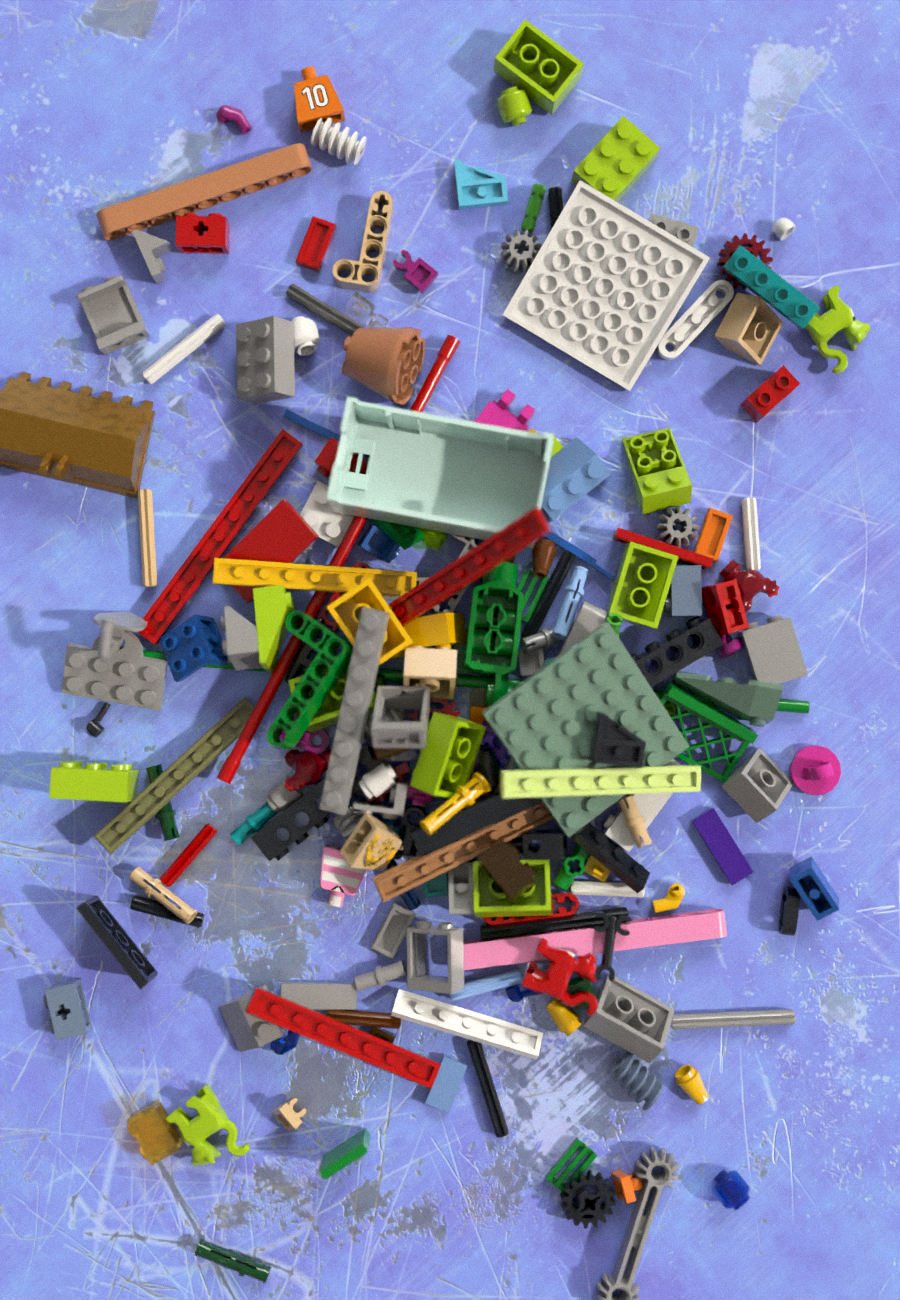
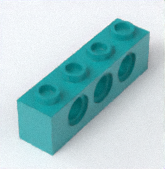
(771, 287)

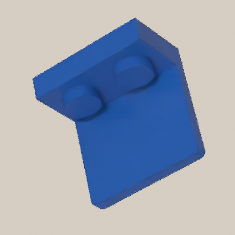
(193, 646)

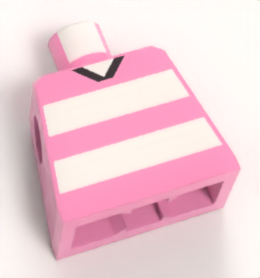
(339, 876)

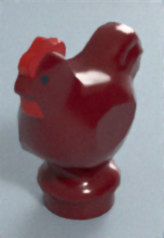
(749, 583)
(307, 767)

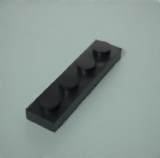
(611, 856)

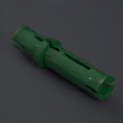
(166, 814)
(233, 1261)

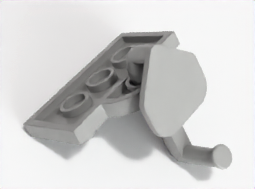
(116, 671)

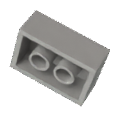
(265, 360)

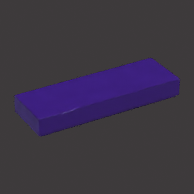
(722, 846)

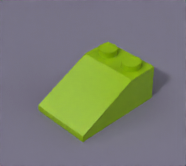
(271, 609)

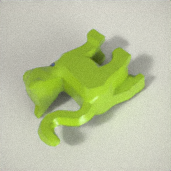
(836, 319)
(209, 1120)

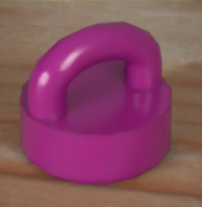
(729, 646)

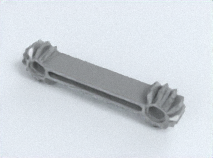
(639, 1225)

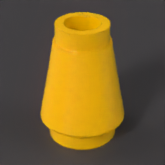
(564, 1017)
(691, 1083)

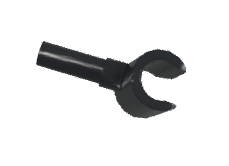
(94, 726)

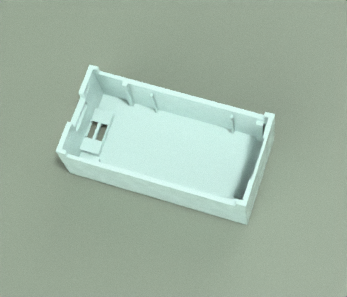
(437, 471)

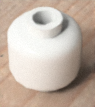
(305, 336)

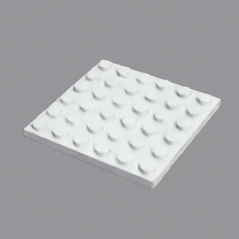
(605, 285)

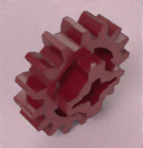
(753, 247)

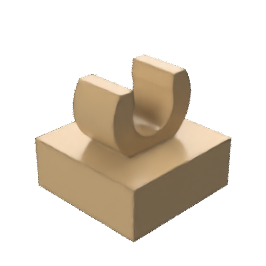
(287, 1116)

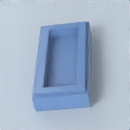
(446, 1083)

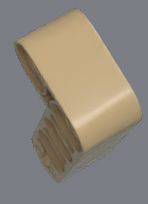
(370, 242)

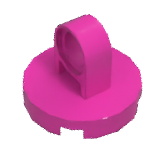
(815, 770)

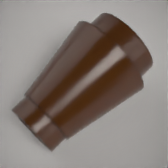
(542, 557)

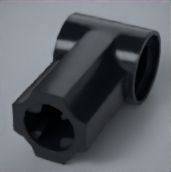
(405, 834)

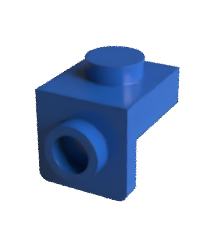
(379, 544)

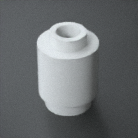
(378, 780)

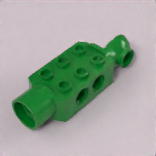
(494, 629)

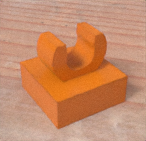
(626, 1185)

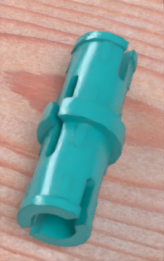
(252, 823)

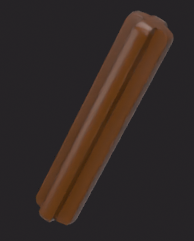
(365, 1018)

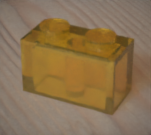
(154, 1132)

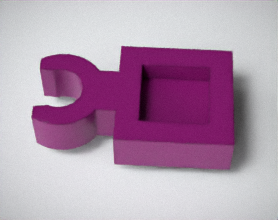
(417, 273)

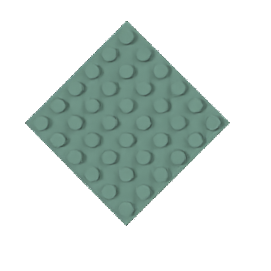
(554, 714)

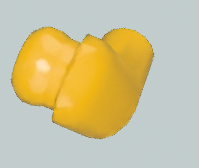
(672, 899)

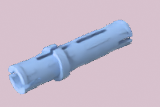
(573, 593)

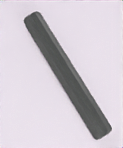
(322, 309)

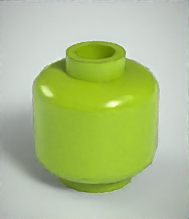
(514, 105)

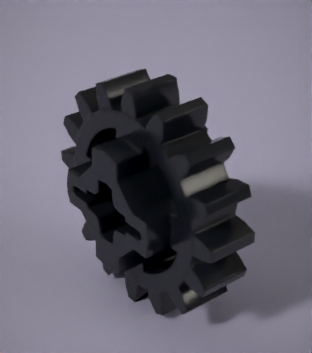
(587, 1210)

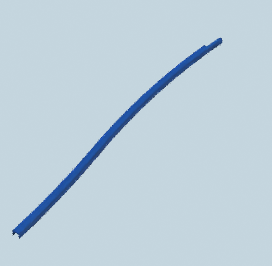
(550, 536)

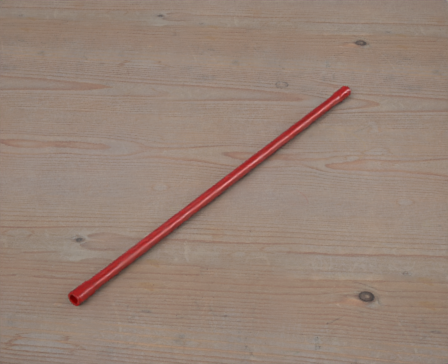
(234, 759)

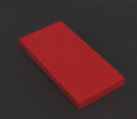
(276, 538)

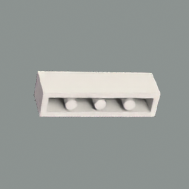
(648, 806)

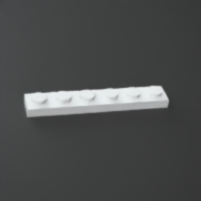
(467, 1024)

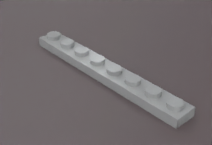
(354, 710)

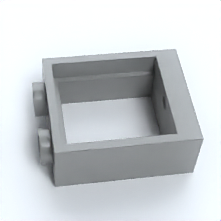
(400, 733)
(416, 971)

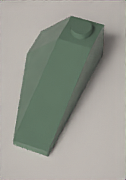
(748, 701)

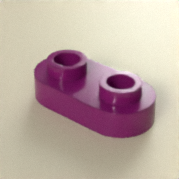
(306, 741)

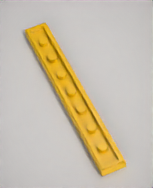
(310, 576)

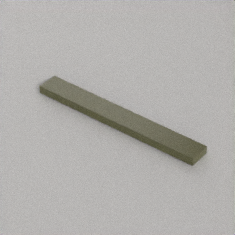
(174, 778)

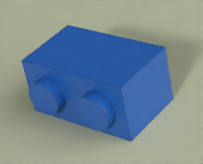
(814, 888)

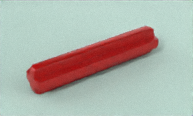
(188, 855)

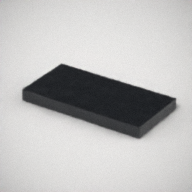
(117, 941)

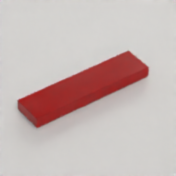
(685, 556)

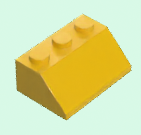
(348, 611)

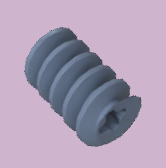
(637, 1078)

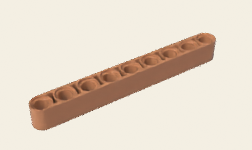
(204, 191)

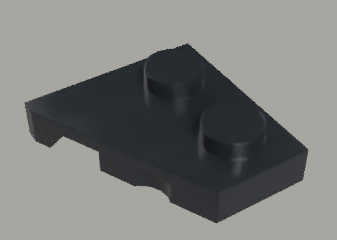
(616, 744)

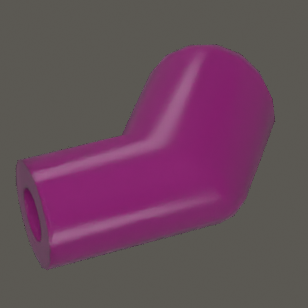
(236, 115)

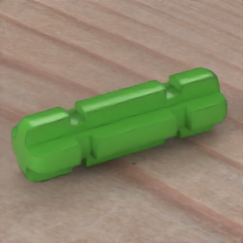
(533, 208)

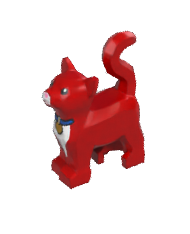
(556, 977)

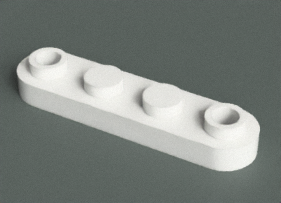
(695, 319)

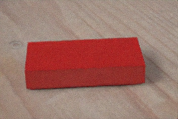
(316, 244)

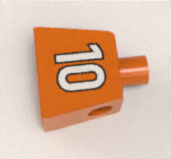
(316, 100)

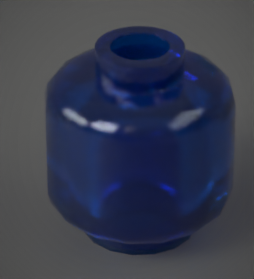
(731, 1189)

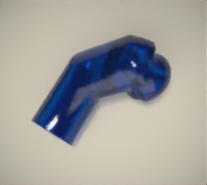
(283, 1045)

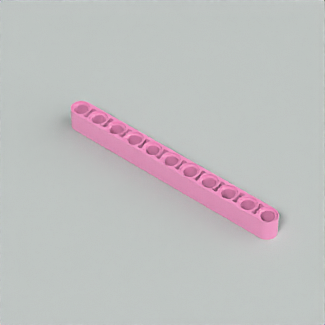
(581, 941)

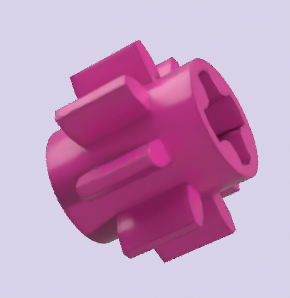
(418, 796)

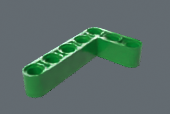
(312, 679)

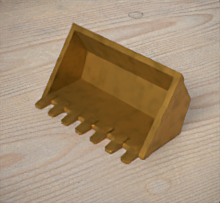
(74, 435)

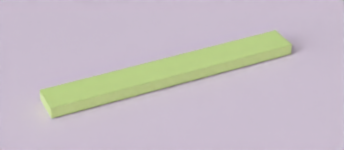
(600, 781)

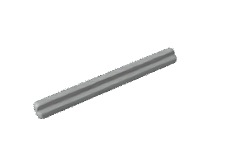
(733, 1019)

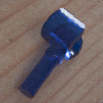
(515, 994)

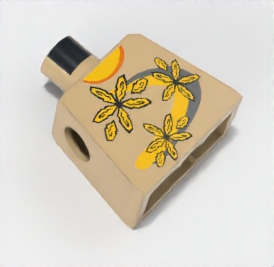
(372, 845)

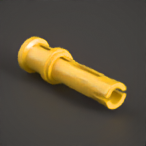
(464, 796)

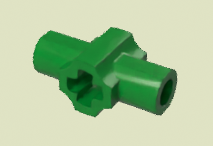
(566, 876)

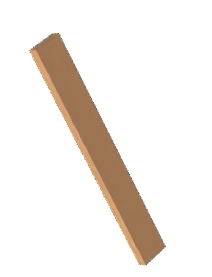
(432, 864)

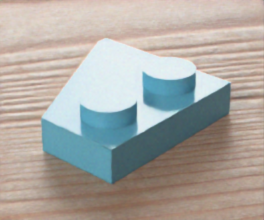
(478, 187)

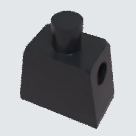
(552, 845)

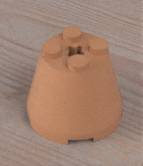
(385, 360)

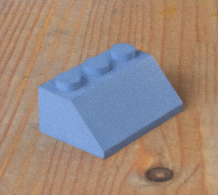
(570, 477)

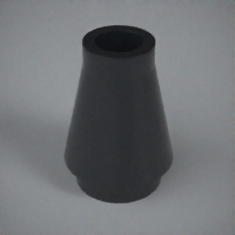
(489, 766)

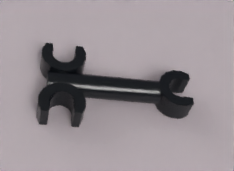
(610, 924)

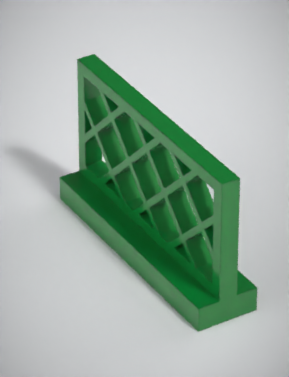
(715, 718)

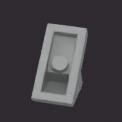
(152, 249)
(461, 890)

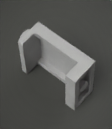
(113, 314)
(773, 651)

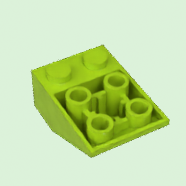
(657, 471)

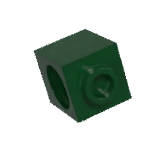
(578, 985)

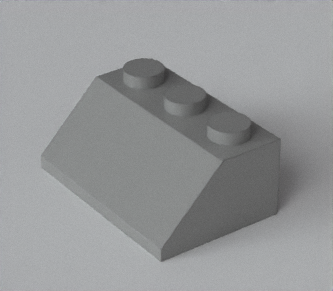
(630, 1019)

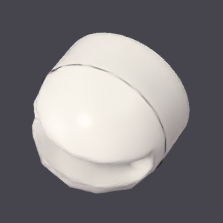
(783, 228)

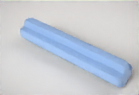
(488, 984)

